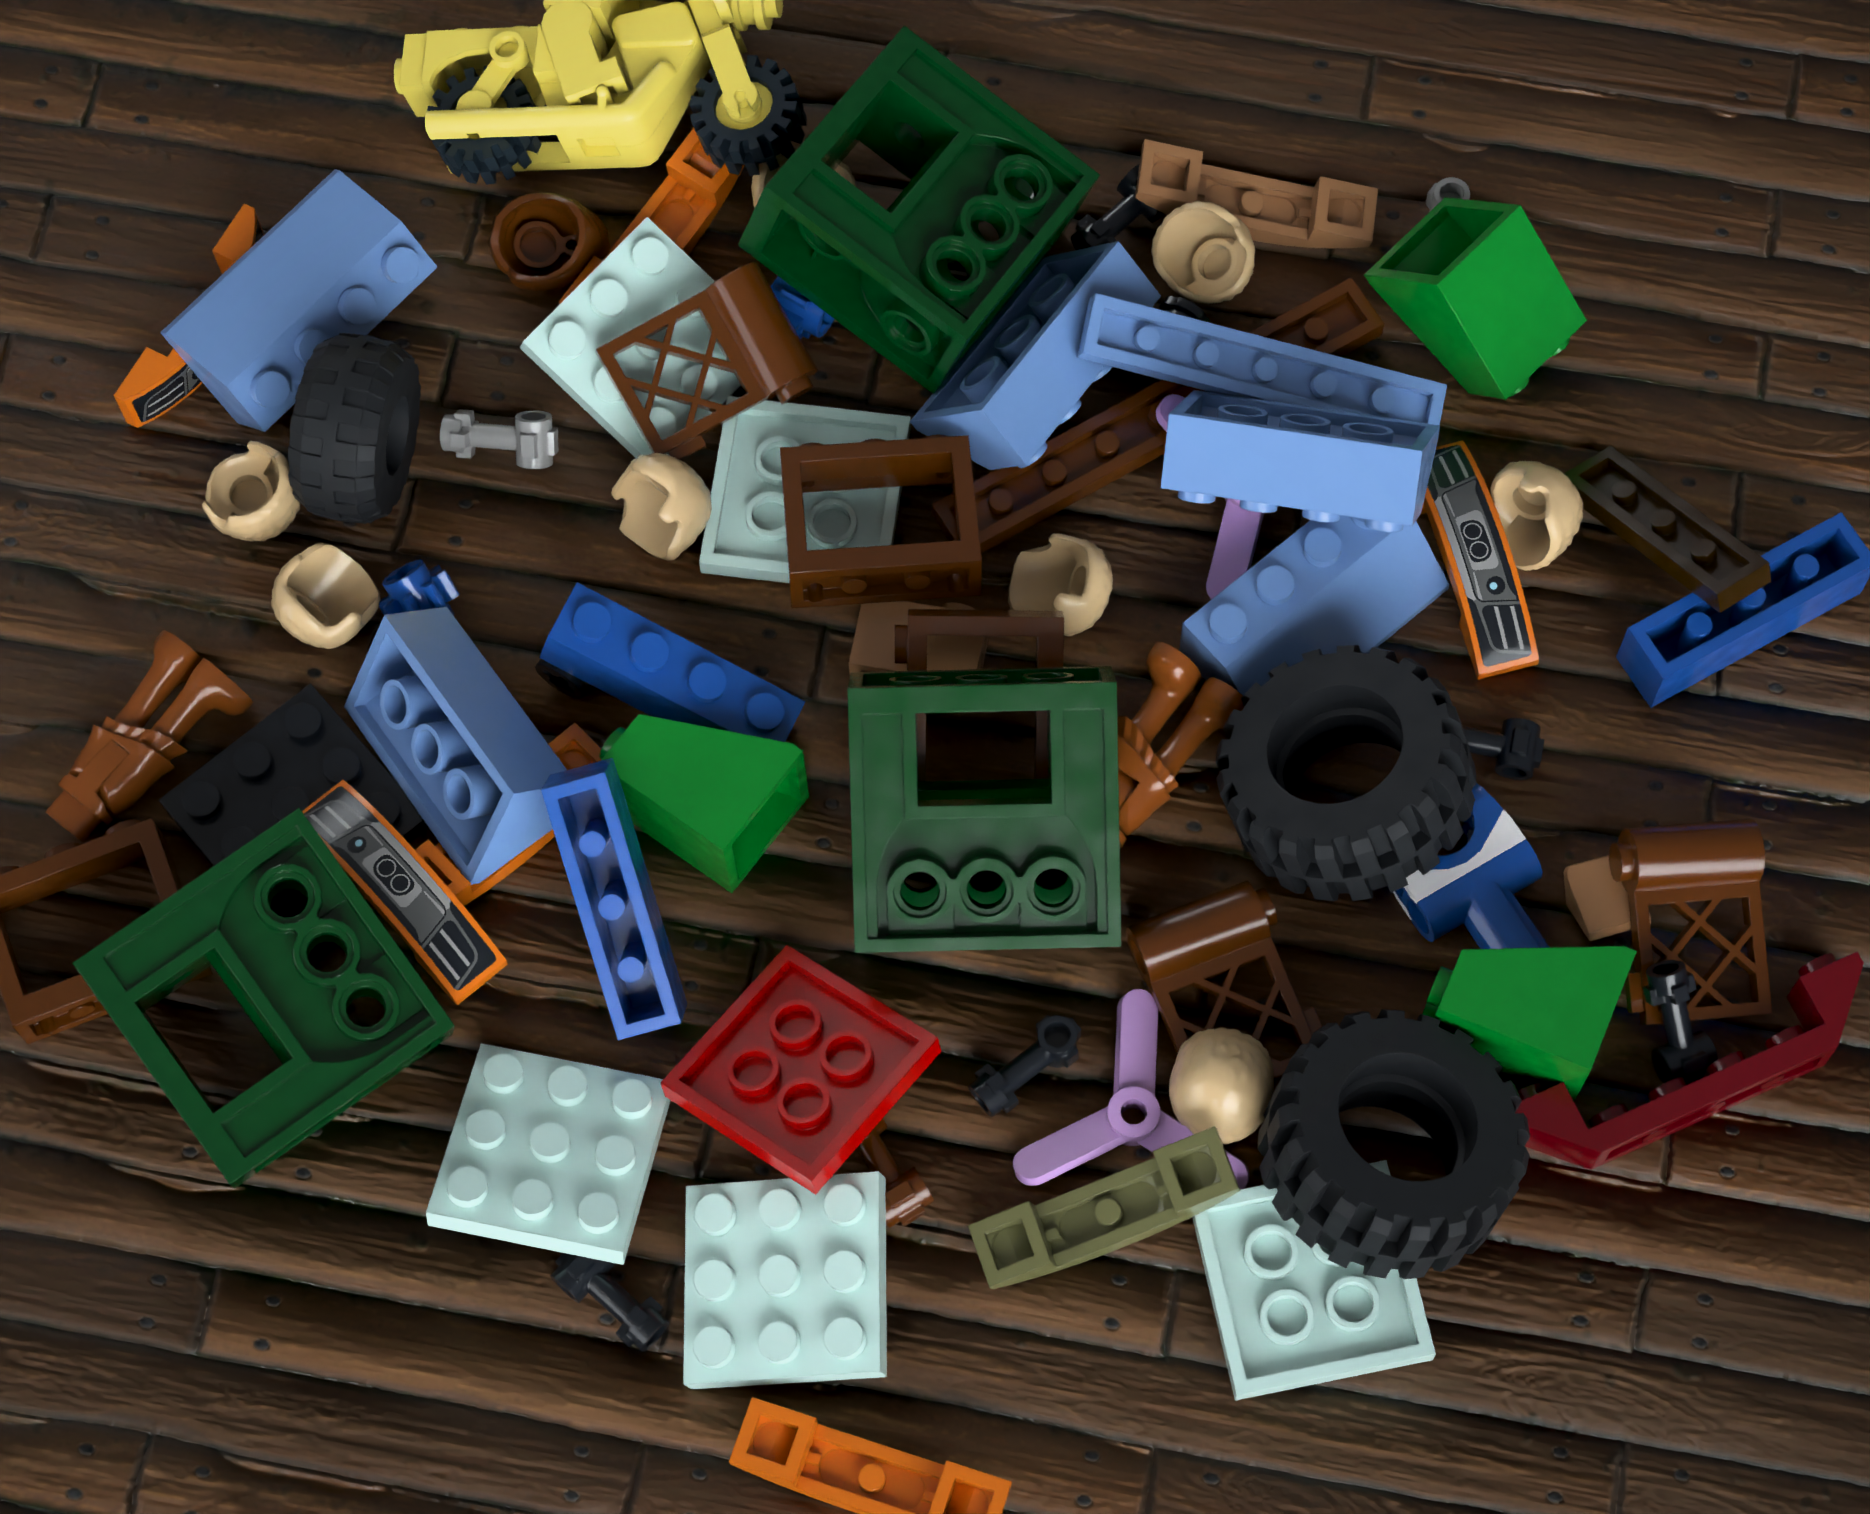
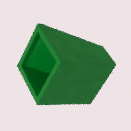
(1479, 294)
(708, 791)
(1533, 1007)

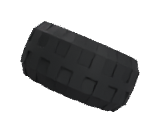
(354, 428)

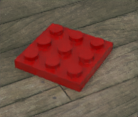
(801, 1068)

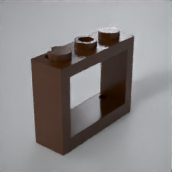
(884, 571)
(1045, 625)
(65, 866)

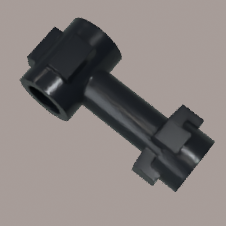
(1104, 230)
(1516, 747)
(1054, 1048)
(1686, 1052)
(640, 1322)

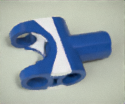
(1478, 883)

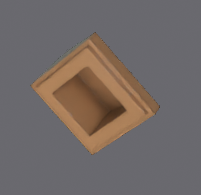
(1597, 899)

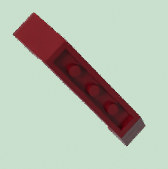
(1820, 1003)

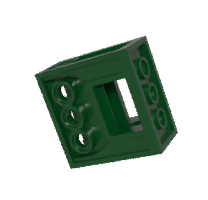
(966, 165)
(985, 824)
(264, 962)

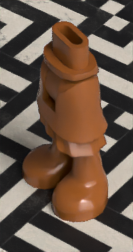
(128, 759)
(1150, 776)

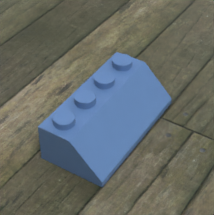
(317, 273)
(1025, 365)
(1299, 459)
(1313, 593)
(454, 739)

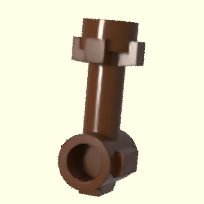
(905, 1191)

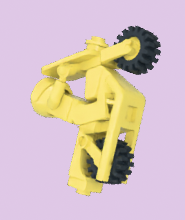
(611, 88)

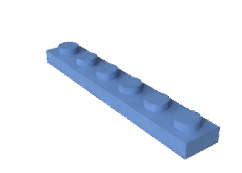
(1248, 364)

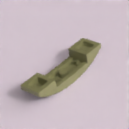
(1105, 1213)

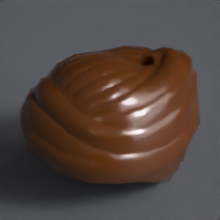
(533, 236)

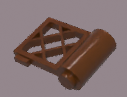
(753, 338)
(1691, 866)
(1211, 939)

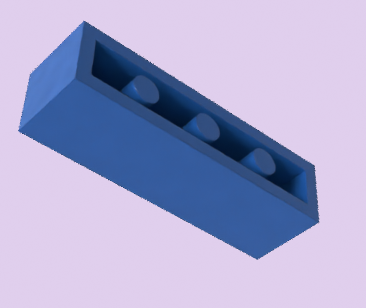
(1695, 640)
(663, 670)
(615, 898)

